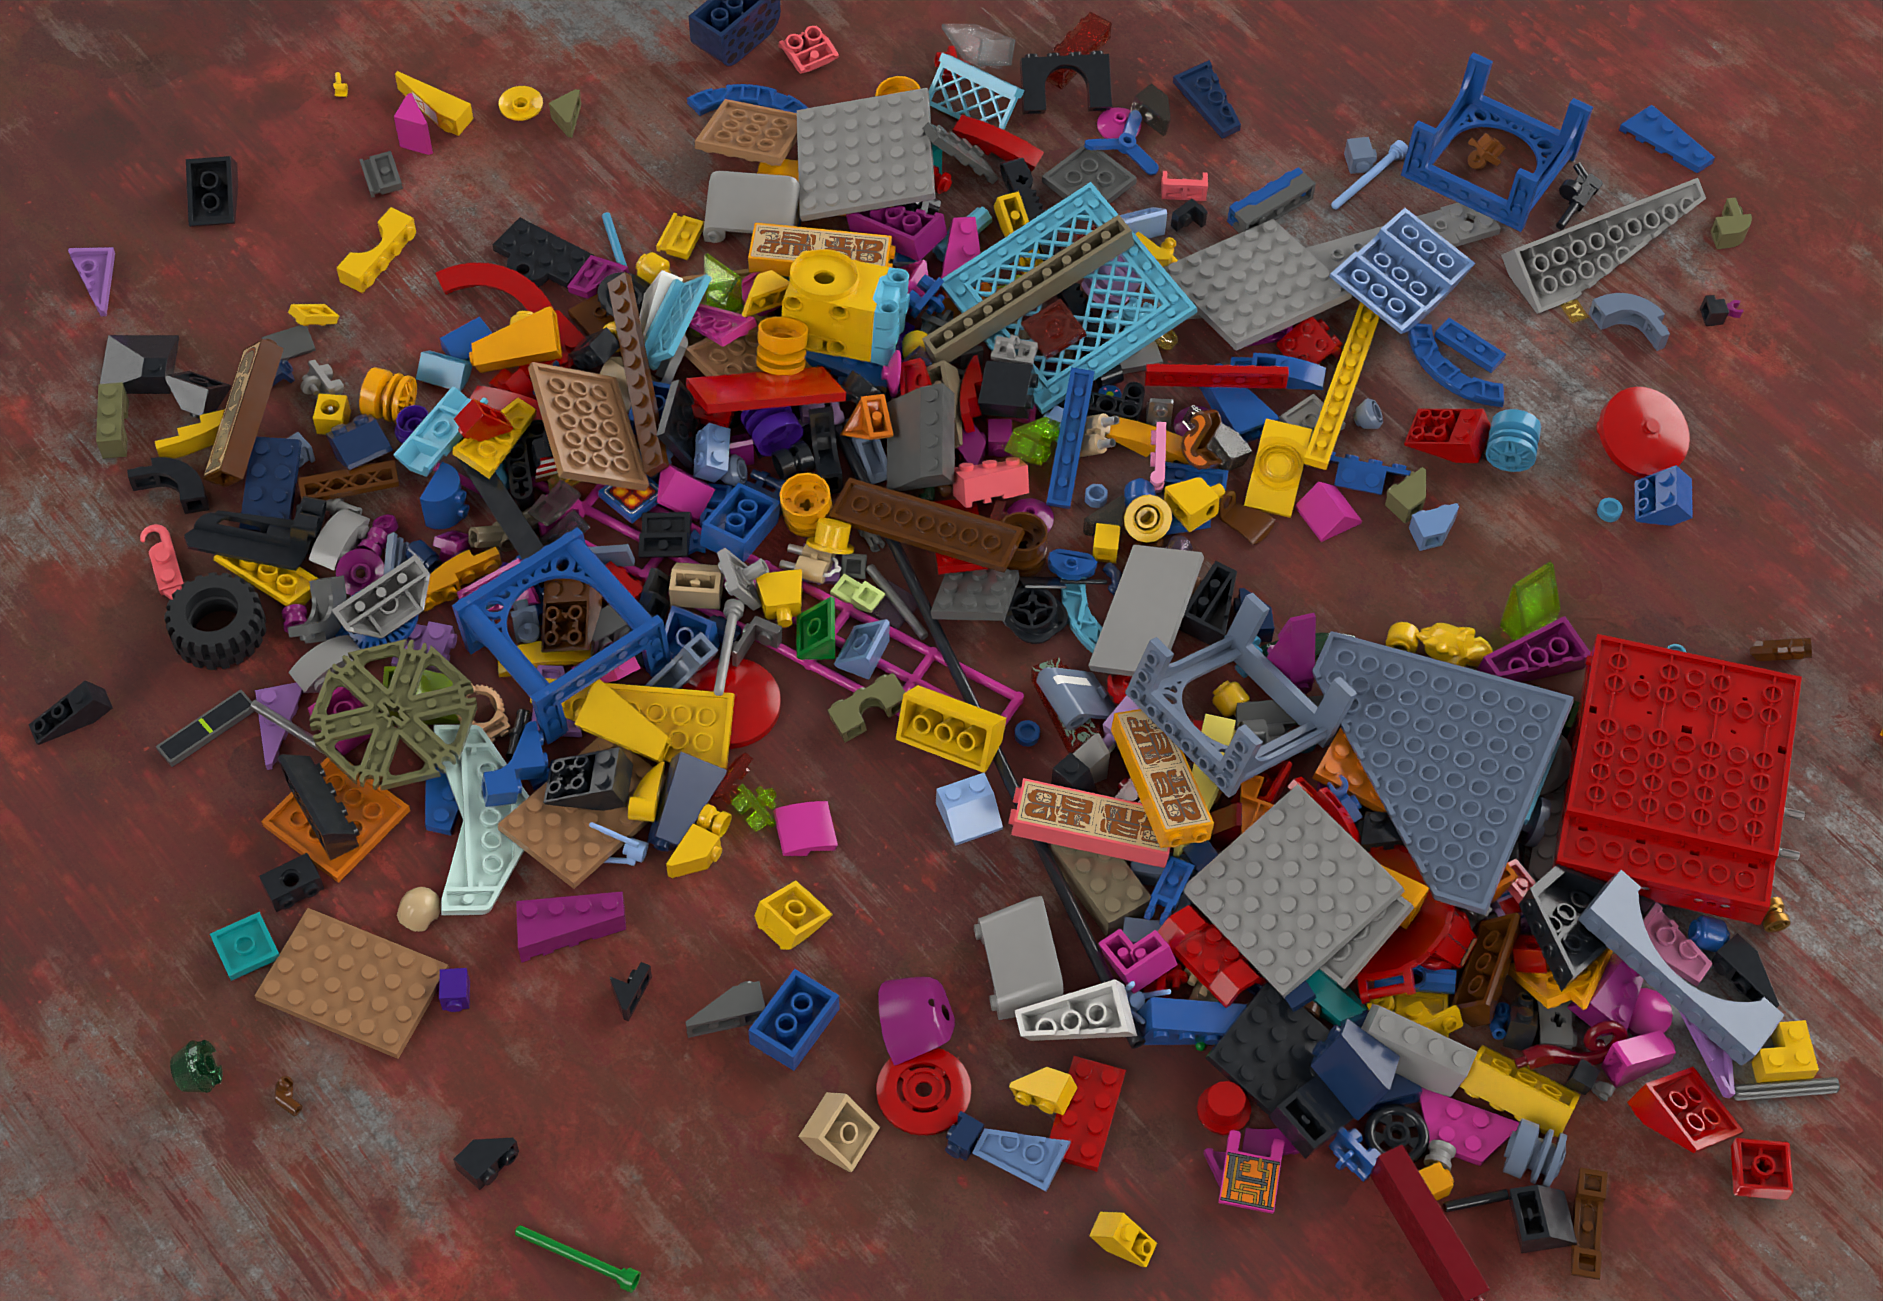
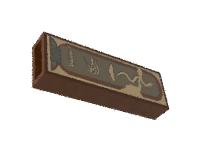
(243, 413)

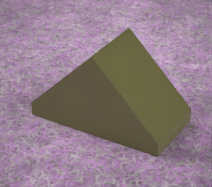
(565, 111)

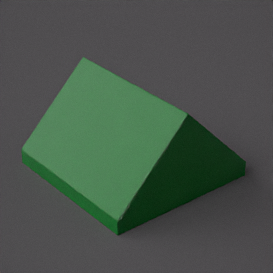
(817, 631)

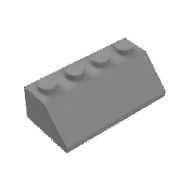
(1424, 1054)

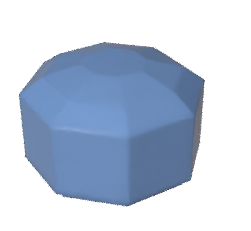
(1096, 495)

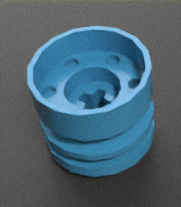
(1513, 440)

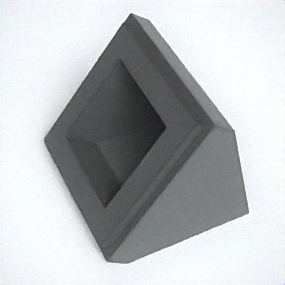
(854, 565)

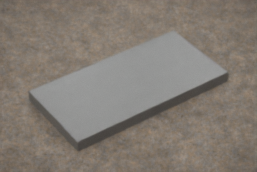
(1145, 606)

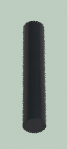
(1476, 1200)

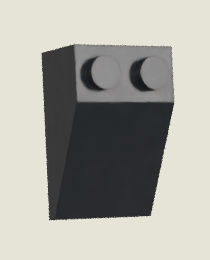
(211, 190)

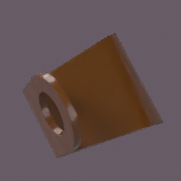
(1247, 521)

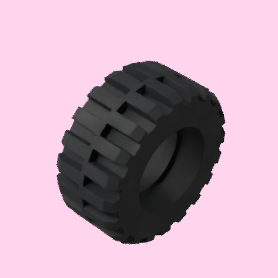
(210, 595)

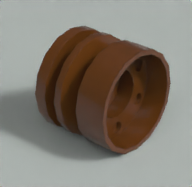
(1032, 550)

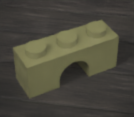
(111, 412)
(847, 713)

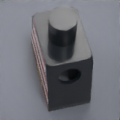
(542, 459)

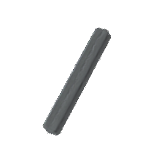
(1786, 1088)

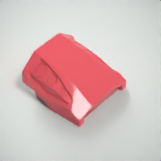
(809, 49)

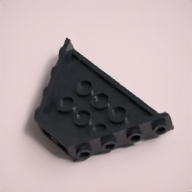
(1553, 915)

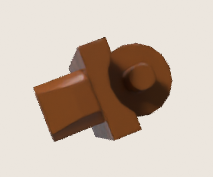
(1487, 150)

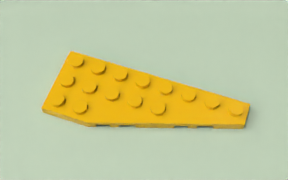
(692, 719)

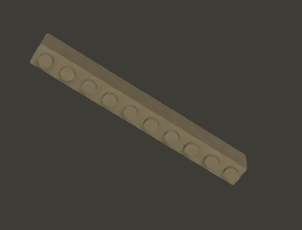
(1029, 291)

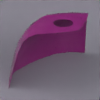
(908, 1020)

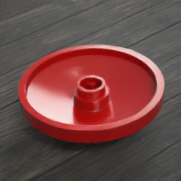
(1643, 431)
(755, 701)

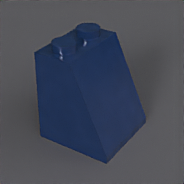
(1355, 1067)

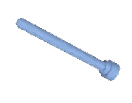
(1397, 152)

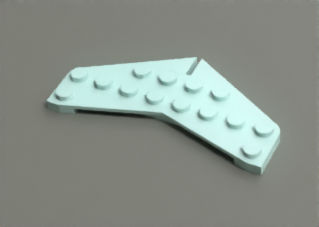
(483, 853)

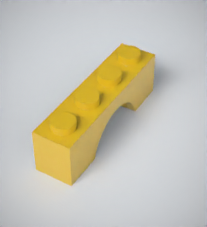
(362, 269)

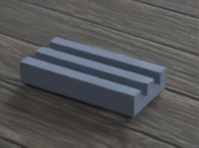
(395, 552)

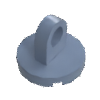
(1534, 829)

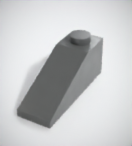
(733, 1009)

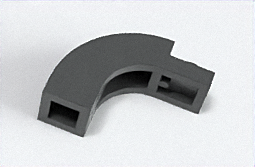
(322, 622)

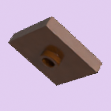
(590, 316)

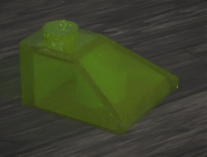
(725, 286)

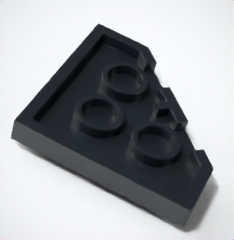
(679, 425)

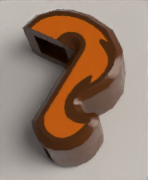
(1197, 439)

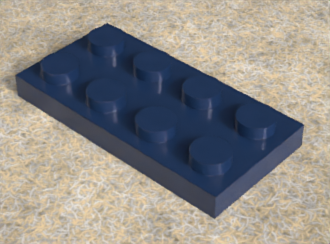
(271, 479)

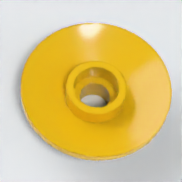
(520, 103)

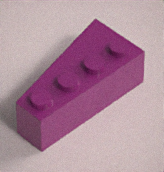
(1539, 654)
(567, 921)

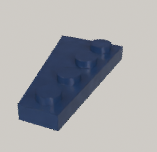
(1204, 92)

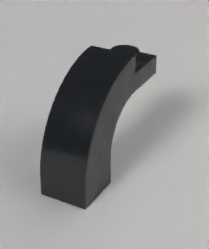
(825, 447)
(174, 475)

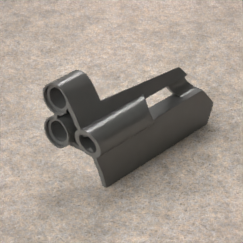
(1268, 719)

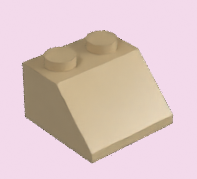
(839, 1131)

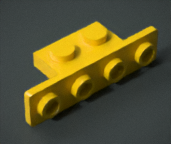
(1442, 1022)

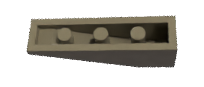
(948, 375)

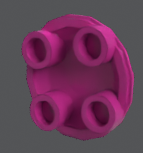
(1650, 1013)

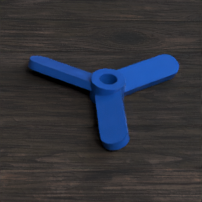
(1127, 144)

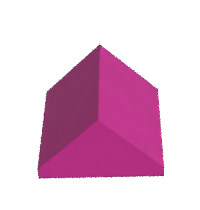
(412, 127)
(683, 492)
(1327, 511)

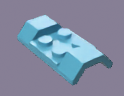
(434, 435)

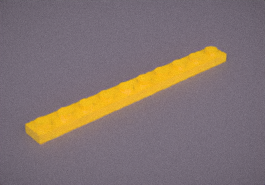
(1341, 388)

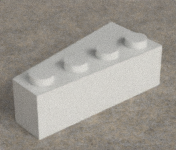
(1087, 1013)

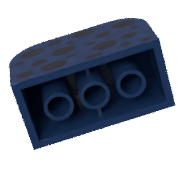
(732, 27)

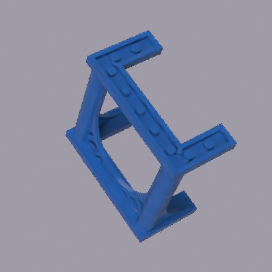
(1430, 142)
(578, 563)

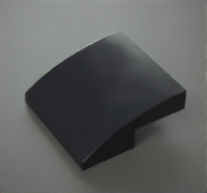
(665, 535)

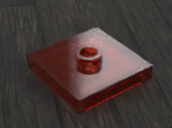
(1053, 329)

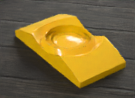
(1278, 468)

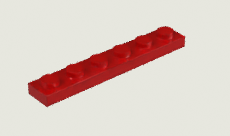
(1216, 376)

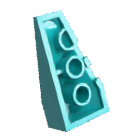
(1334, 1001)

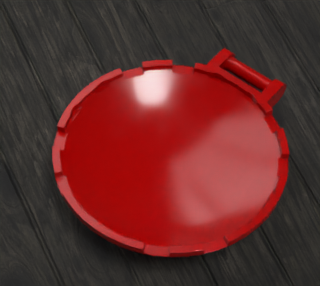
(1407, 946)

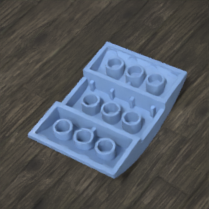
(1403, 271)

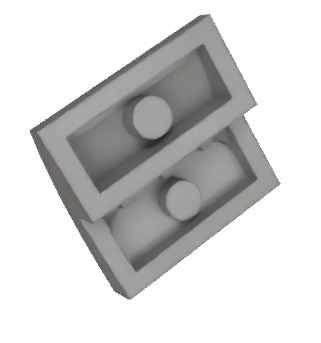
(669, 366)

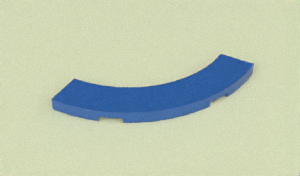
(752, 94)
(1447, 374)

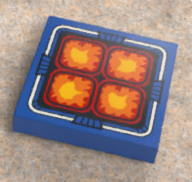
(630, 502)

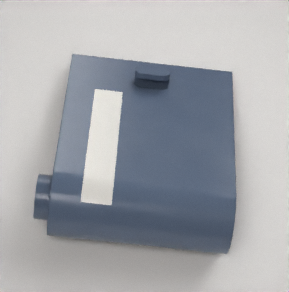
(1075, 695)

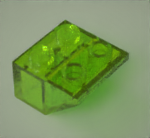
(1033, 440)

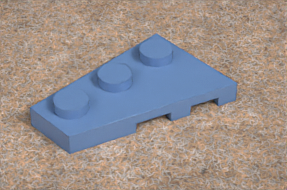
(1025, 1156)

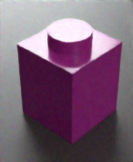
(998, 435)

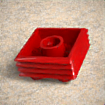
(1772, 1157)

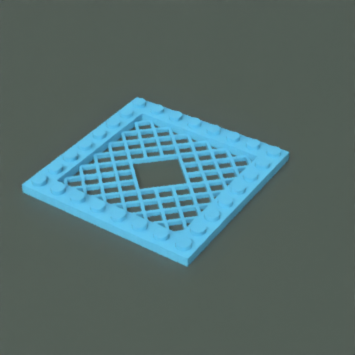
(1089, 206)

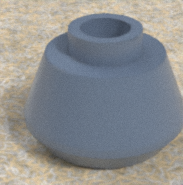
(1368, 415)
(736, 471)

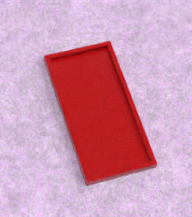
(764, 390)

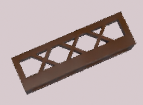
(350, 482)

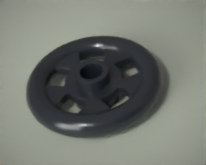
(1411, 1119)

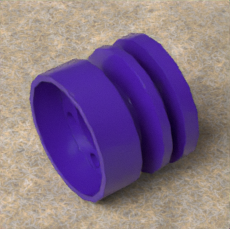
(772, 428)

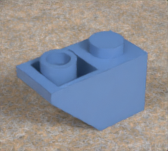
(1432, 526)

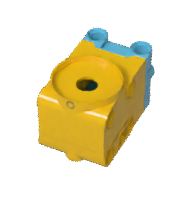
(847, 305)

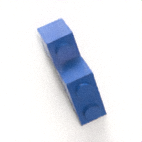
(528, 762)

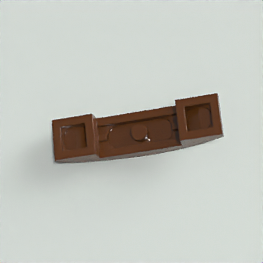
(1587, 1223)

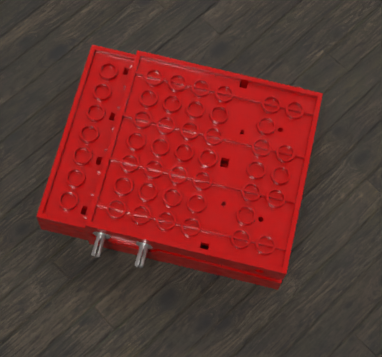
(1680, 777)

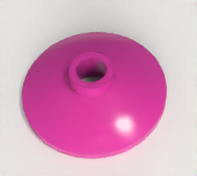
(1112, 122)
(892, 373)

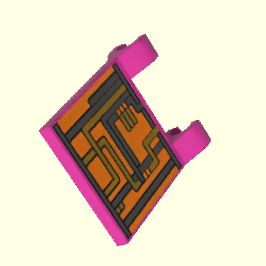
(1250, 1179)

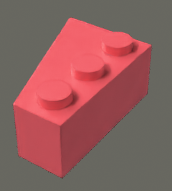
(990, 480)

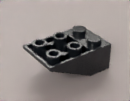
(590, 780)
(1310, 1116)

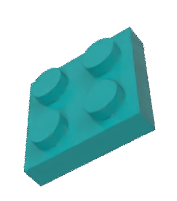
(245, 946)

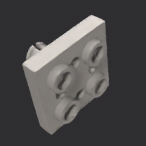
(741, 577)

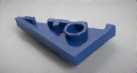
(843, 366)

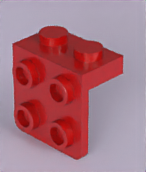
(1310, 341)

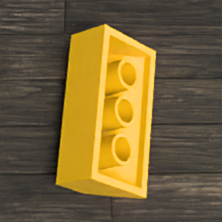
(950, 728)
(1519, 1091)

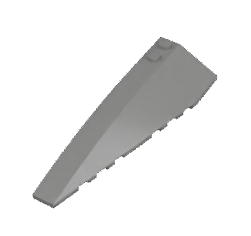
(1579, 256)

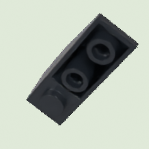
(74, 711)
(1744, 969)

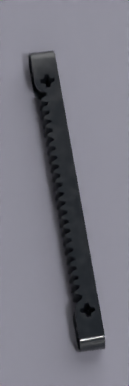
(1019, 179)

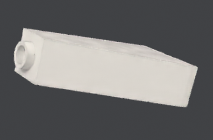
(653, 298)

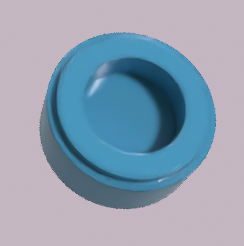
(1609, 509)

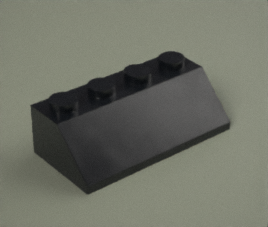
(319, 804)

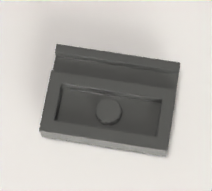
(381, 174)

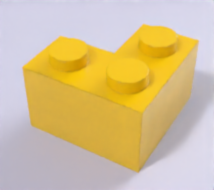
(1791, 1056)

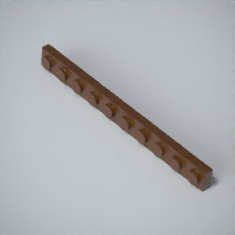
(637, 374)

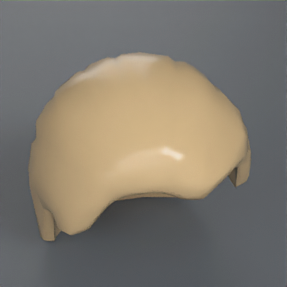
(419, 908)

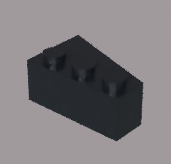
(1210, 605)

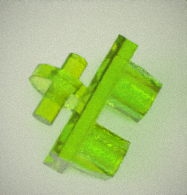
(747, 799)

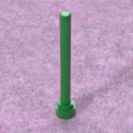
(626, 1278)

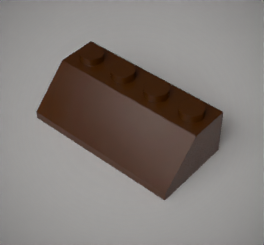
(1487, 969)

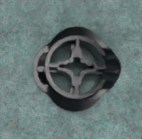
(857, 387)
(1041, 619)

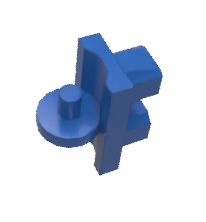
(930, 288)
(1352, 1154)

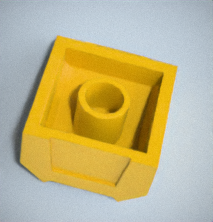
(791, 915)

